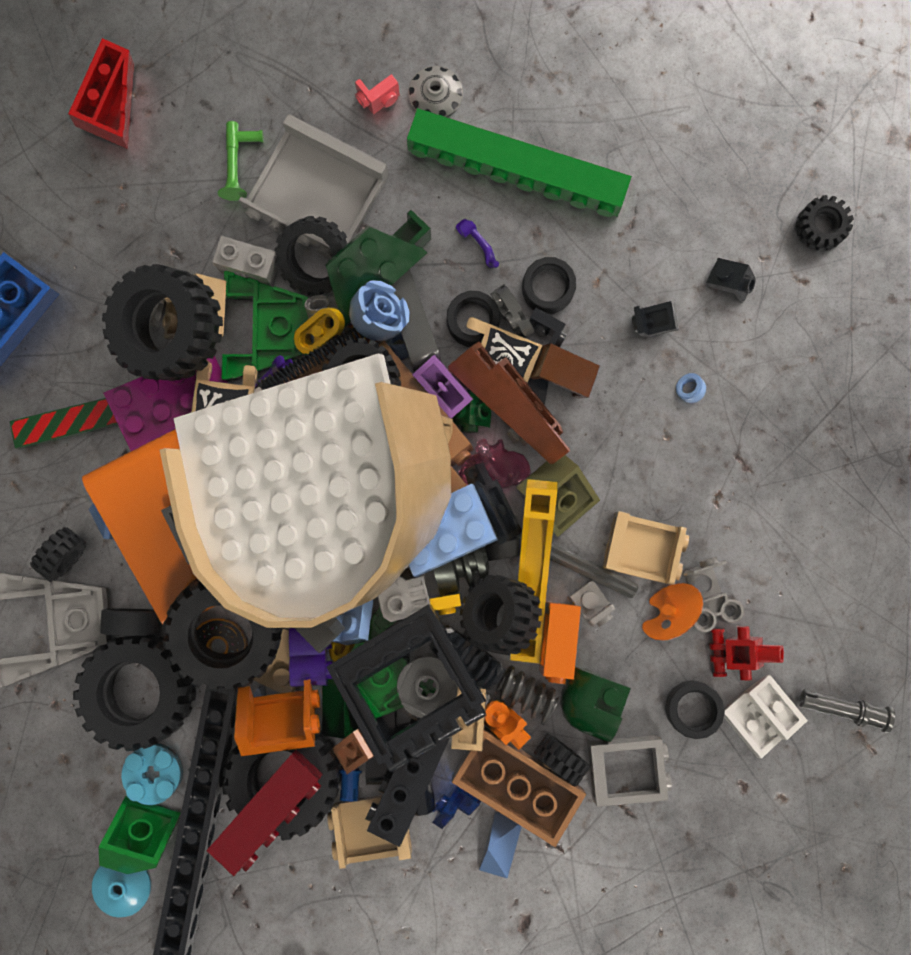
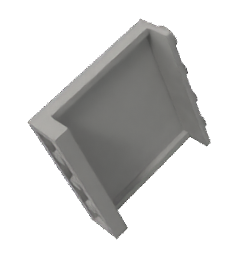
(315, 178)

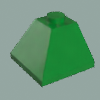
(137, 837)

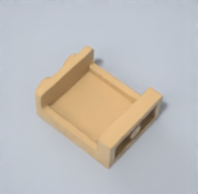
(645, 548)
(351, 835)

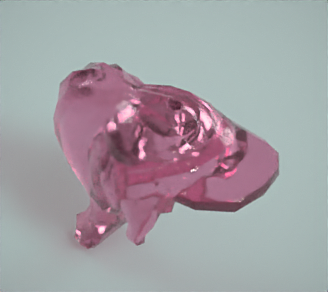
(502, 465)

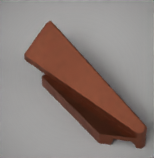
(511, 399)

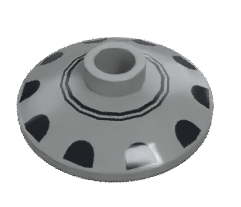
(440, 102)

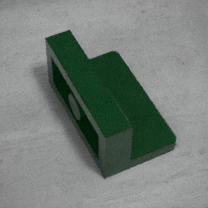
(336, 716)

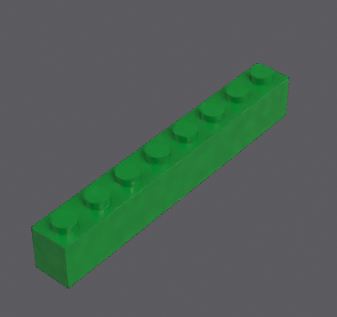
(517, 163)

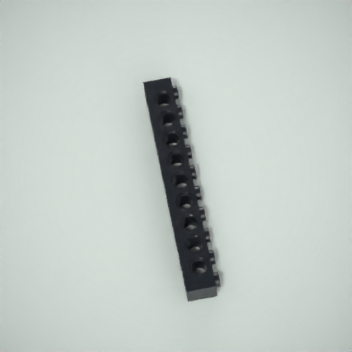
(197, 823)

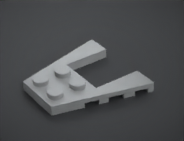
(71, 620)

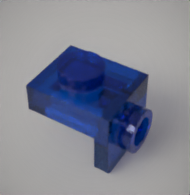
(448, 805)

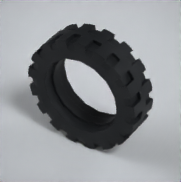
(286, 253)

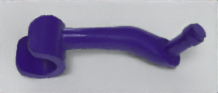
(466, 228)

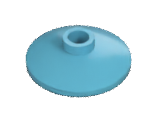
(135, 891)

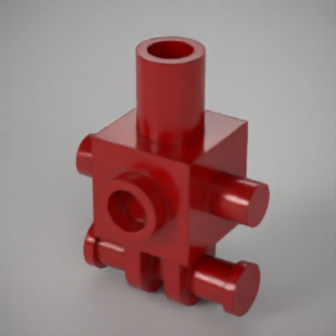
(742, 653)

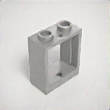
(598, 774)

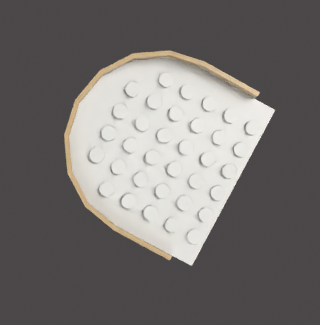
(309, 492)

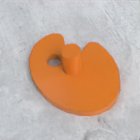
(678, 604)

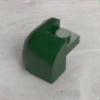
(593, 704)

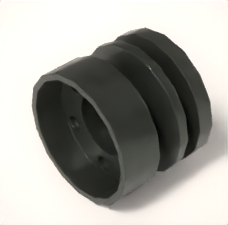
(448, 575)

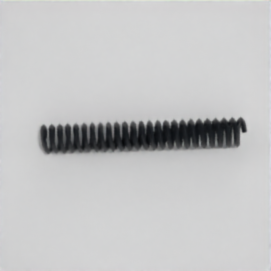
(277, 377)

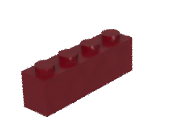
(265, 812)

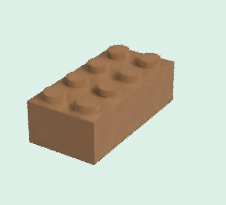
(519, 787)

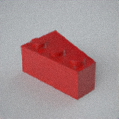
(106, 95)

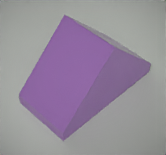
(441, 382)

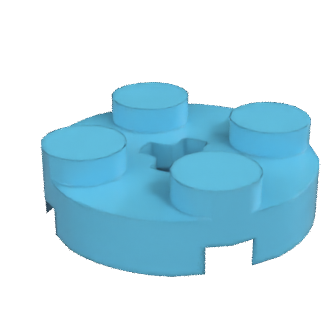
(139, 787)

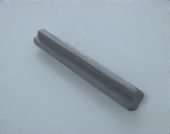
(593, 571)

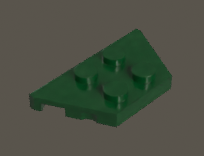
(368, 258)

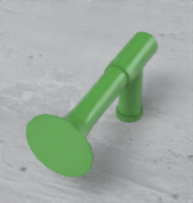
(233, 136)

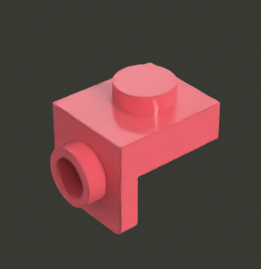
(380, 96)

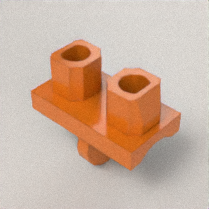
(506, 724)

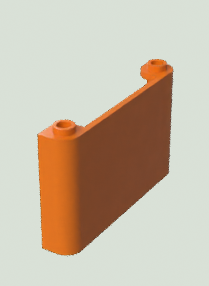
(130, 501)

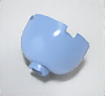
(378, 311)

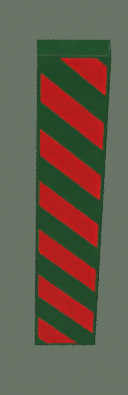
(62, 423)

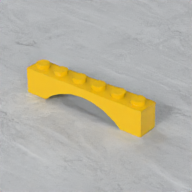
(535, 553)

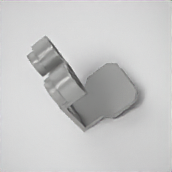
(403, 597)
(713, 600)

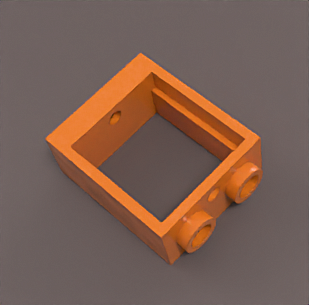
(559, 642)

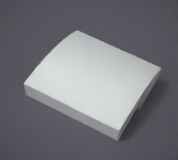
(763, 716)

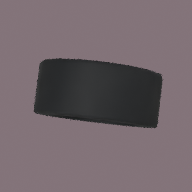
(556, 265)
(464, 299)
(129, 622)
(716, 703)

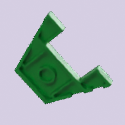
(275, 321)
(381, 689)

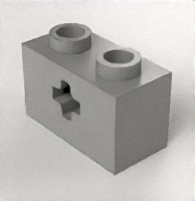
(246, 260)

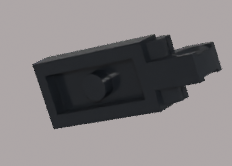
(494, 503)

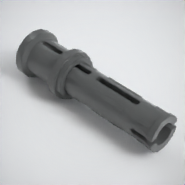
(861, 712)

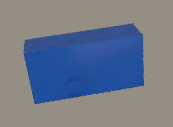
(22, 303)

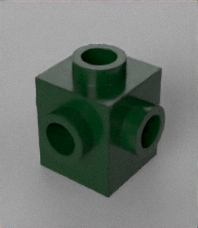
(473, 415)

